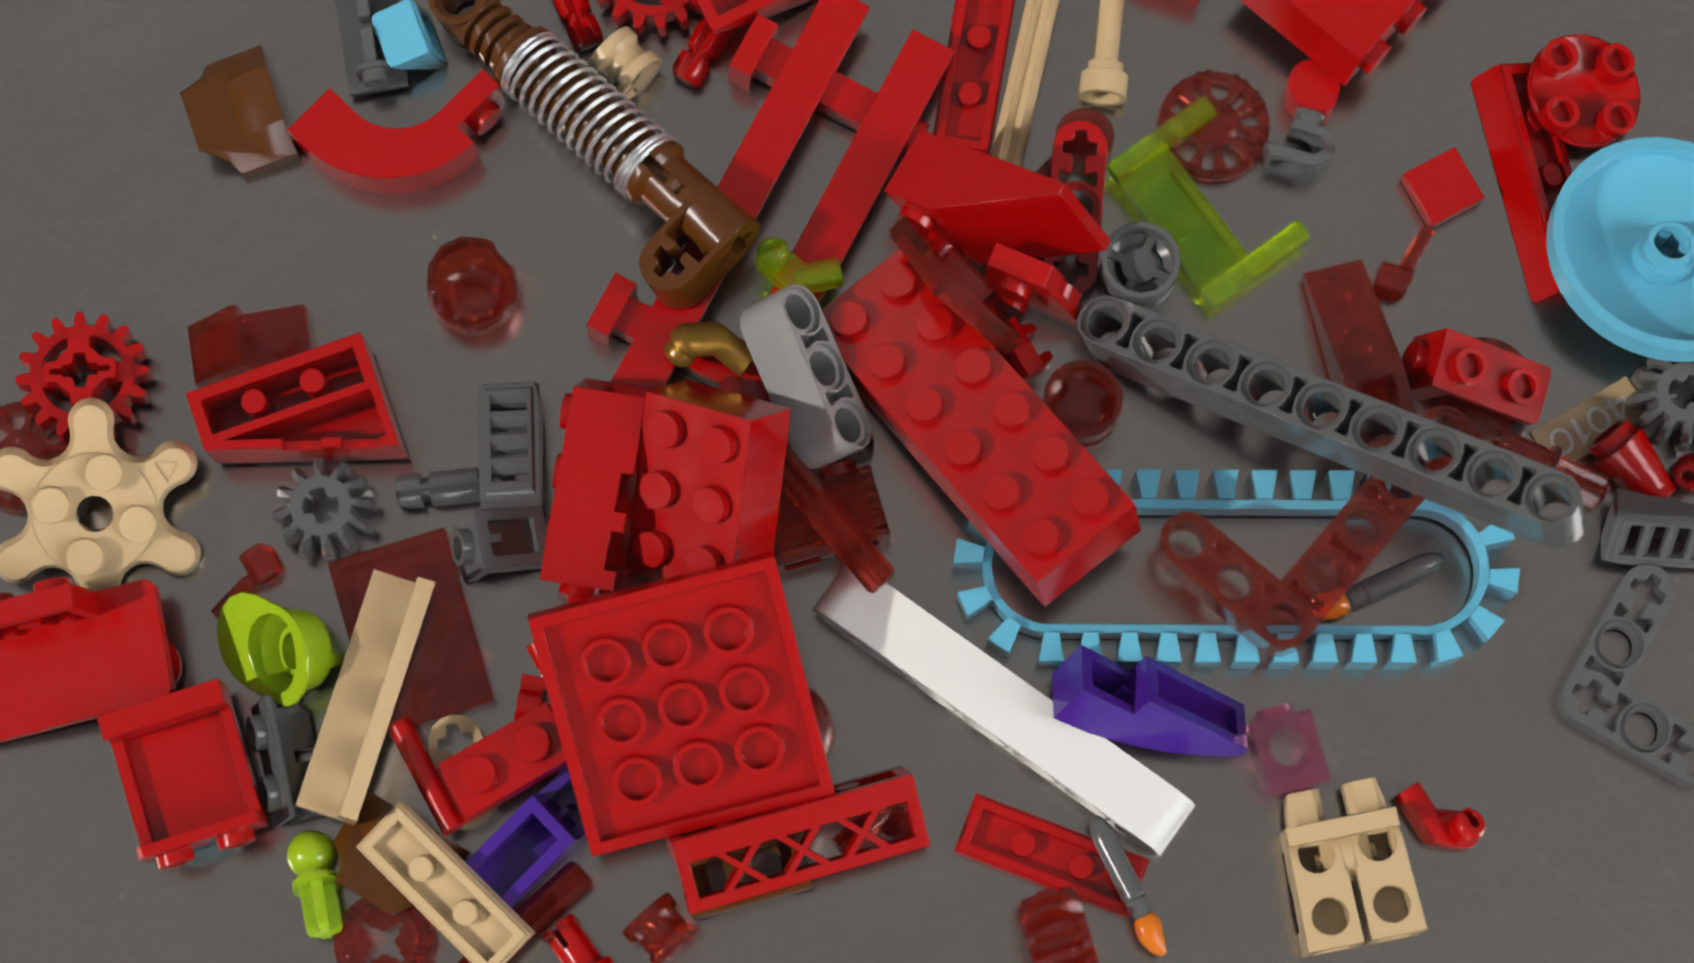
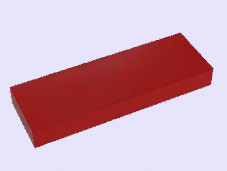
(975, 72)
(1041, 853)

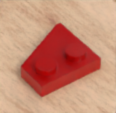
(1031, 286)

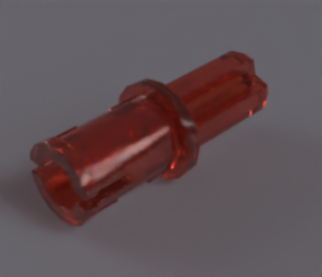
(1591, 482)

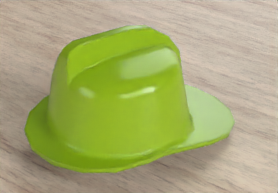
(274, 647)

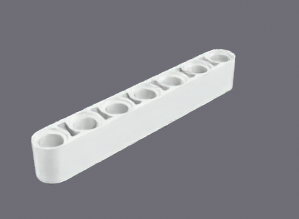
(1006, 710)

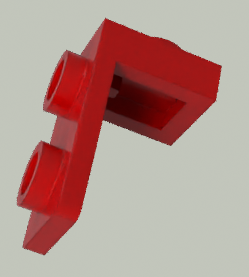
(1476, 373)

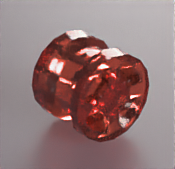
(661, 930)

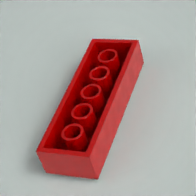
(979, 430)

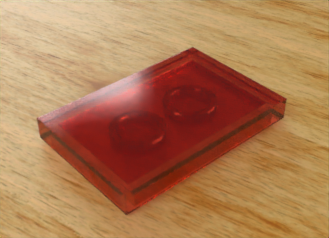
(447, 662)

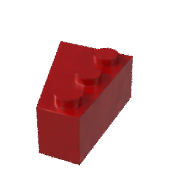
(301, 410)
(594, 485)

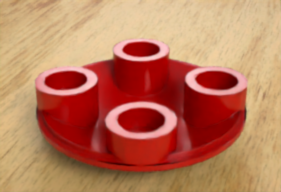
(1584, 90)

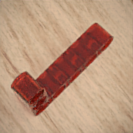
(1293, 592)

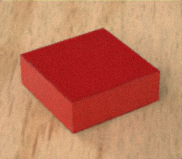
(1442, 188)

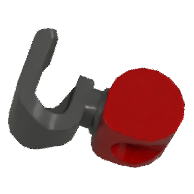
(1310, 102)

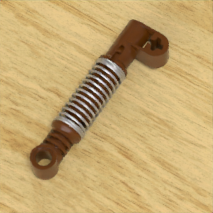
(644, 164)

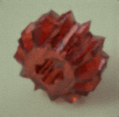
(1057, 927)

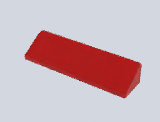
(1528, 168)

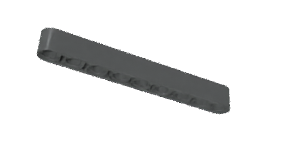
(1346, 437)

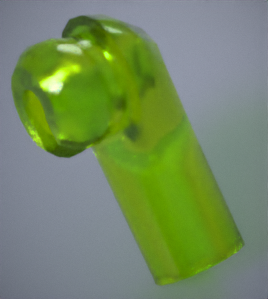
(784, 268)

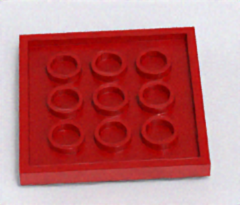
(681, 703)

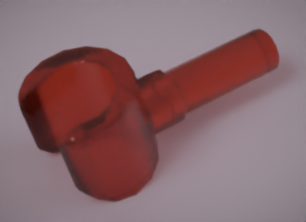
(1394, 279)
(261, 568)

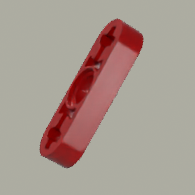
(1092, 164)

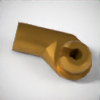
(708, 339)

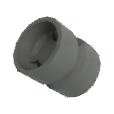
(1139, 265)

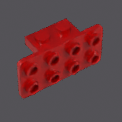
(79, 654)

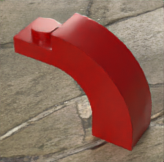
(399, 158)

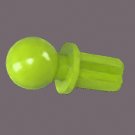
(311, 859)

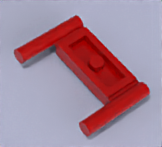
(485, 771)

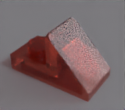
(240, 342)

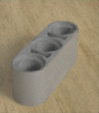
(806, 374)

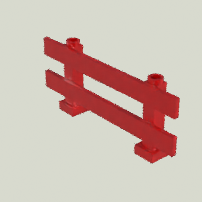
(801, 82)

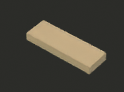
(444, 887)

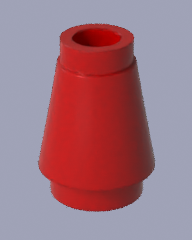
(1630, 460)

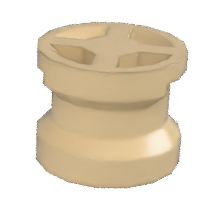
(625, 62)

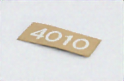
(1587, 420)

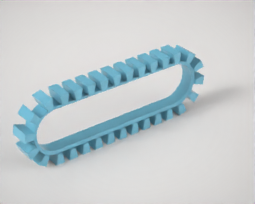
(1322, 655)

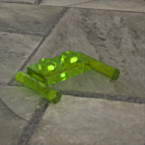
(1171, 199)

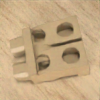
(1343, 851)

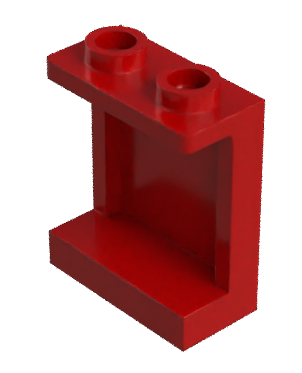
(185, 773)

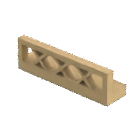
(364, 696)

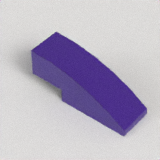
(1147, 706)
(531, 841)

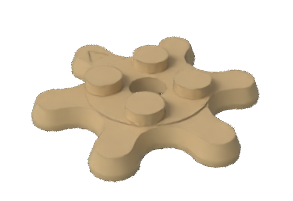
(96, 468)

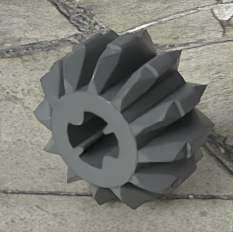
(1656, 399)
(307, 528)

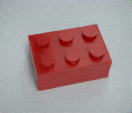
(705, 479)

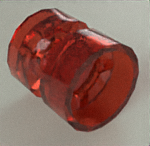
(1085, 401)

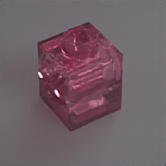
(1279, 779)

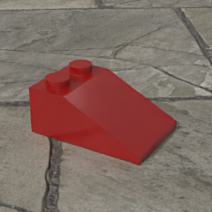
(979, 200)

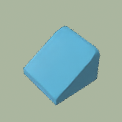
(408, 37)

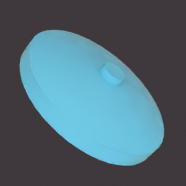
(1627, 245)

